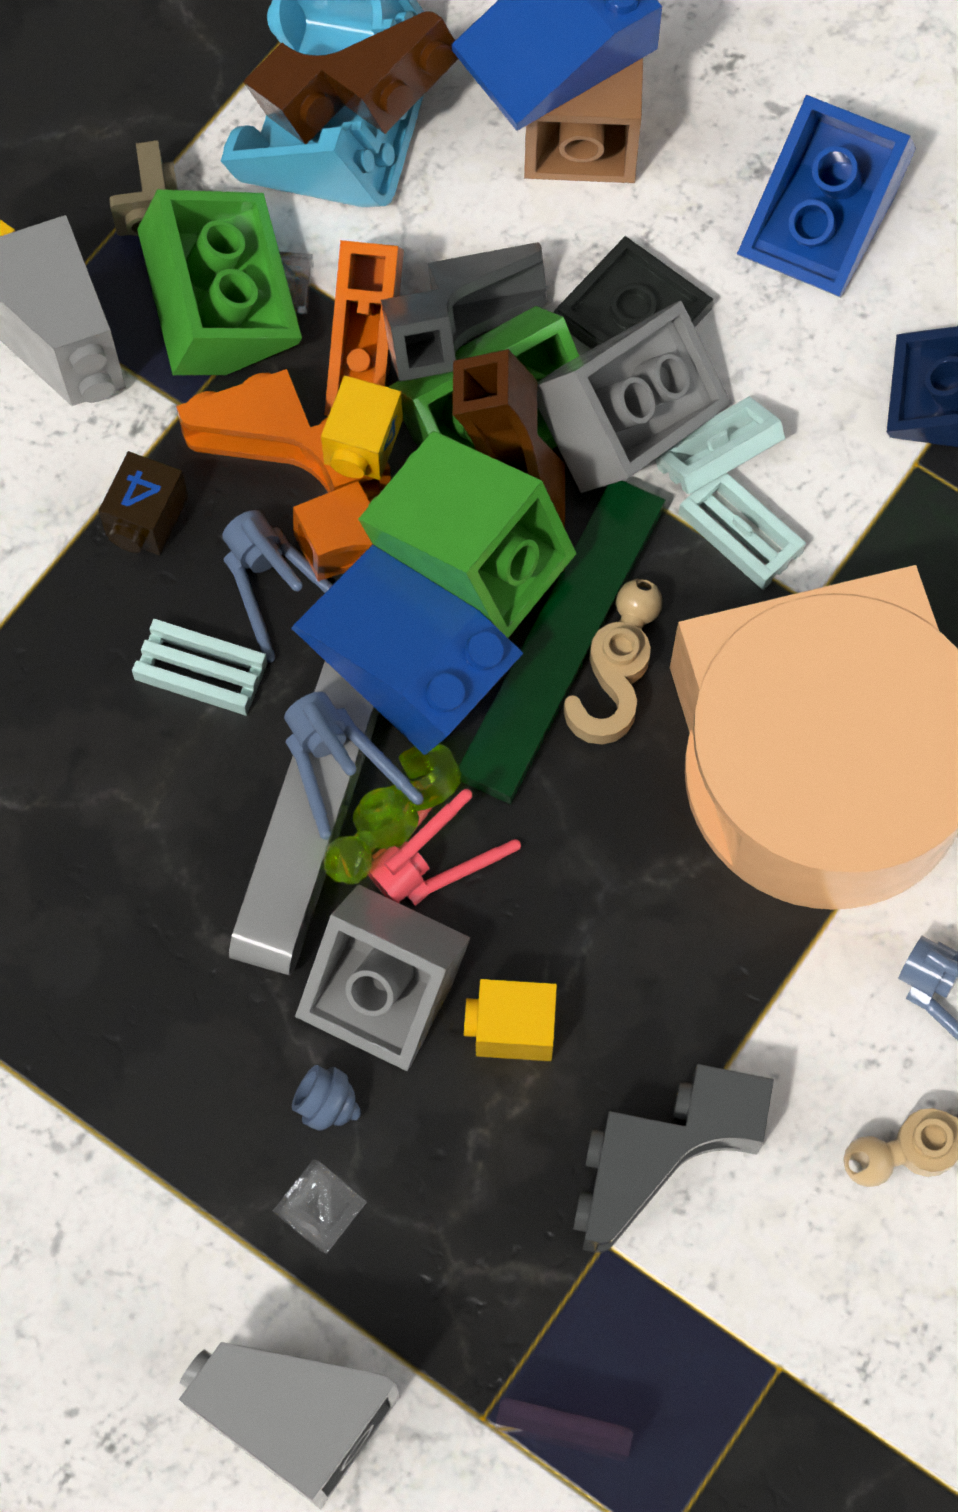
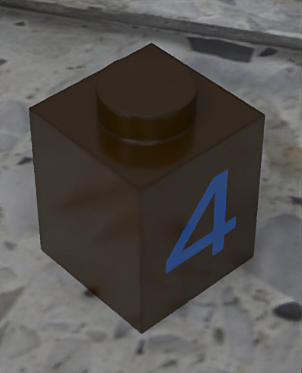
(143, 504)

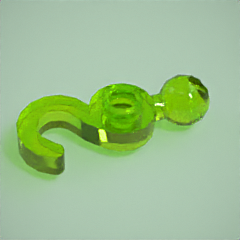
(388, 816)

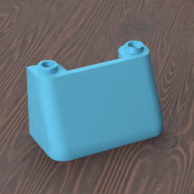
(348, 156)

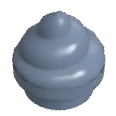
(325, 1099)

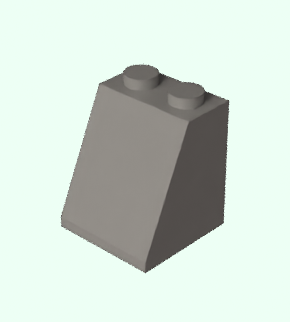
(54, 313)
(289, 1412)

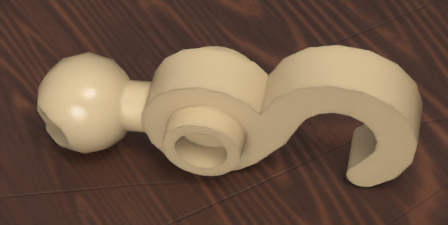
(618, 659)
(923, 1144)

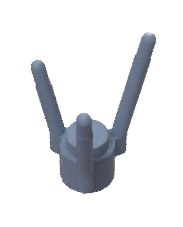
(260, 547)
(322, 730)
(929, 971)

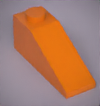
(358, 331)

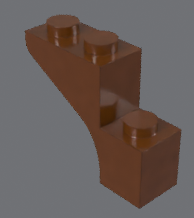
(372, 77)
(499, 412)

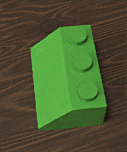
(216, 280)
(534, 337)

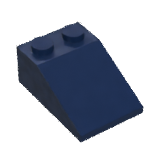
(925, 387)

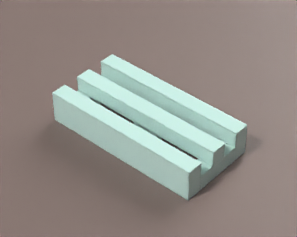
(721, 445)
(755, 511)
(206, 645)

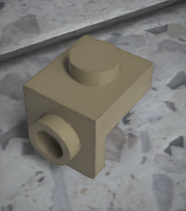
(154, 174)

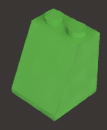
(472, 528)

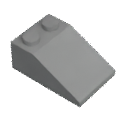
(631, 398)

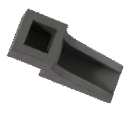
(464, 301)
(640, 1154)

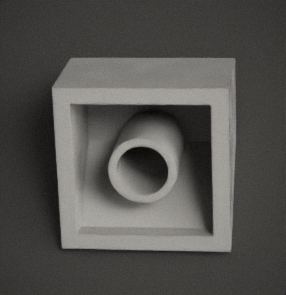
(381, 976)

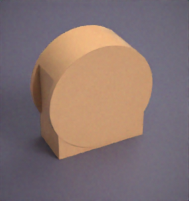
(823, 739)

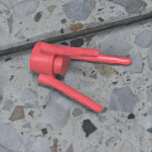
(400, 869)

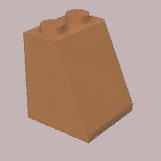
(591, 134)

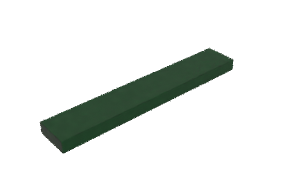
(560, 641)

